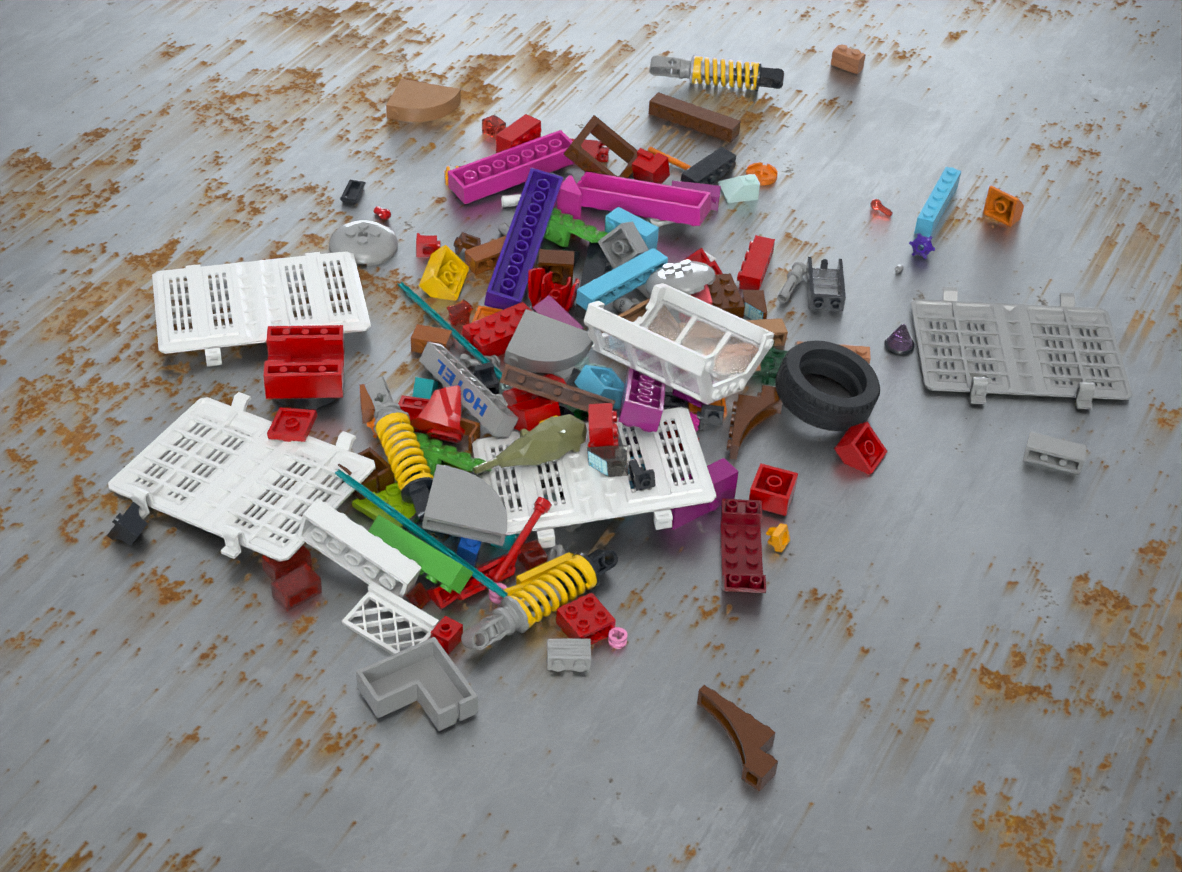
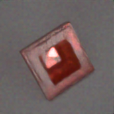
(418, 596)

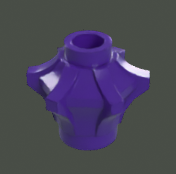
(922, 251)

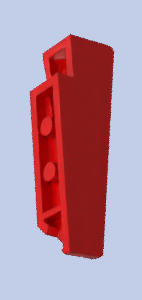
(443, 598)

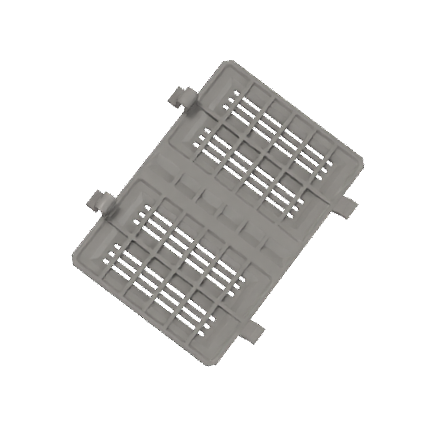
(1019, 349)

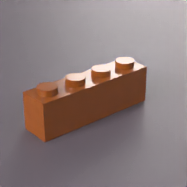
(484, 256)

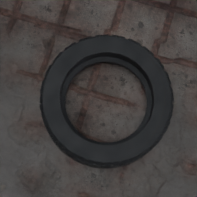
(816, 406)

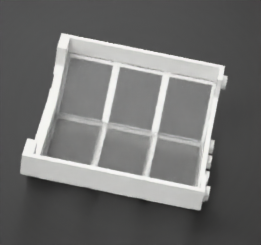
(682, 343)

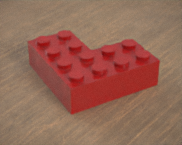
(493, 333)

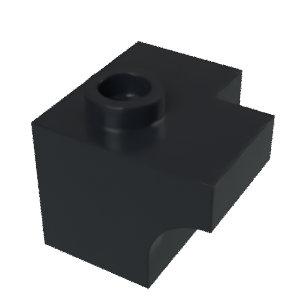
(486, 374)
(128, 525)

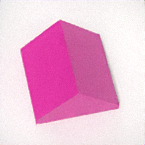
(570, 198)

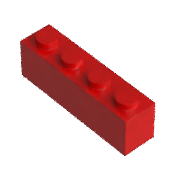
(756, 263)

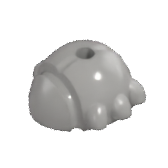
(555, 552)

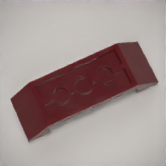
(741, 546)

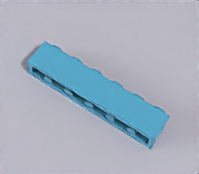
(937, 202)
(621, 279)

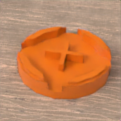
(765, 174)

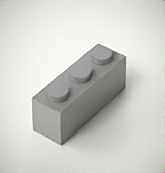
(1055, 453)

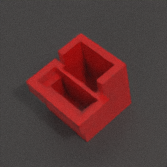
(650, 167)

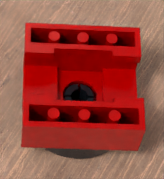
(304, 365)

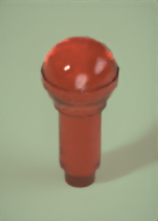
(877, 205)

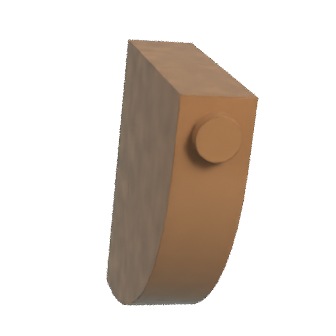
(421, 101)

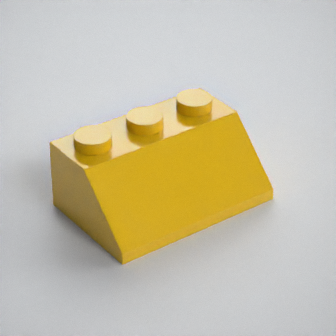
(444, 275)

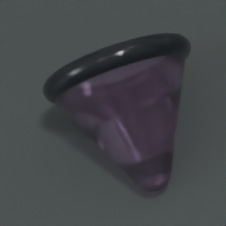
(900, 341)

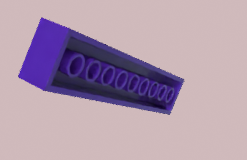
(523, 239)

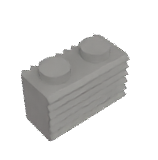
(568, 654)

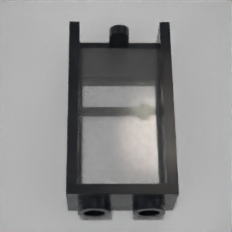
(826, 286)

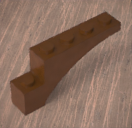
(749, 413)
(748, 735)

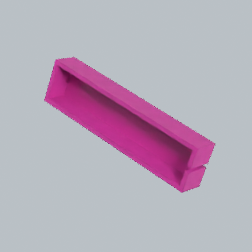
(645, 198)

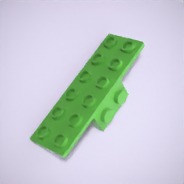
(563, 225)
(435, 452)

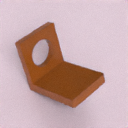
(471, 429)

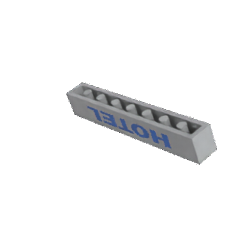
(474, 394)

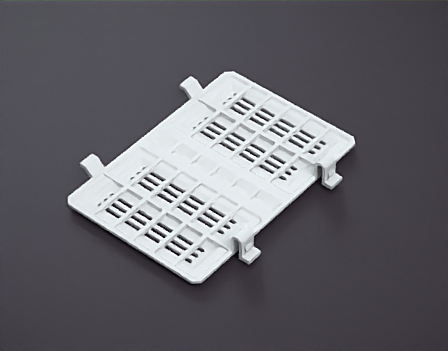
(256, 299)
(240, 478)
(594, 495)

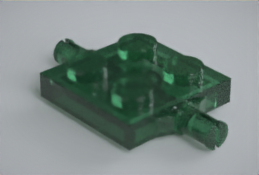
(770, 364)

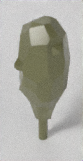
(542, 444)

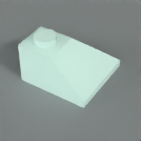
(740, 188)

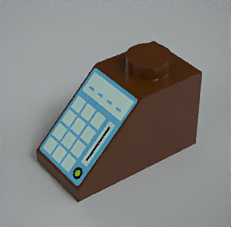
(754, 304)

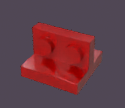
(292, 424)

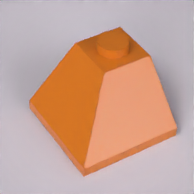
(1003, 206)

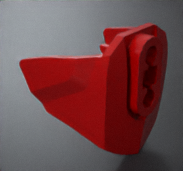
(541, 285)
(442, 415)

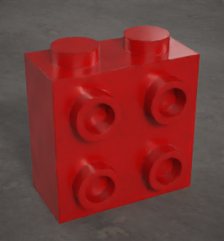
(585, 619)

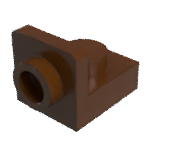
(465, 241)

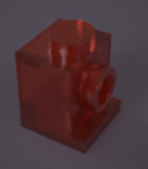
(493, 125)
(532, 559)

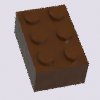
(726, 295)

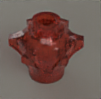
(459, 313)

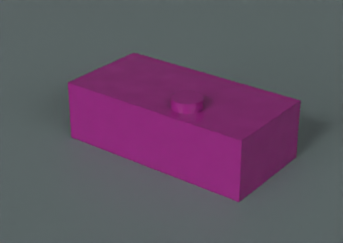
(724, 480)

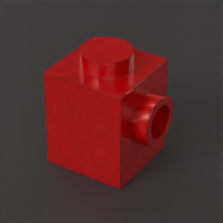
(448, 633)

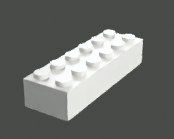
(357, 549)

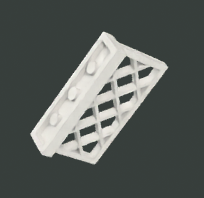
(399, 607)

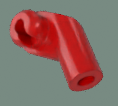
(384, 214)

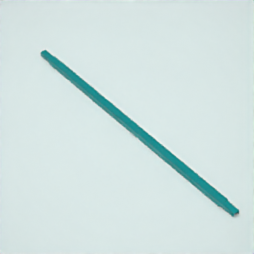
(445, 325)
(419, 532)

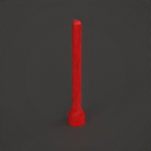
(541, 507)

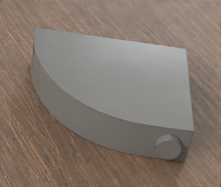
(546, 344)
(465, 507)

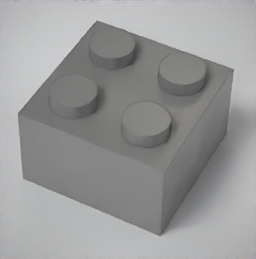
(622, 244)

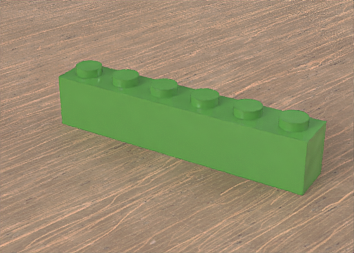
(433, 562)

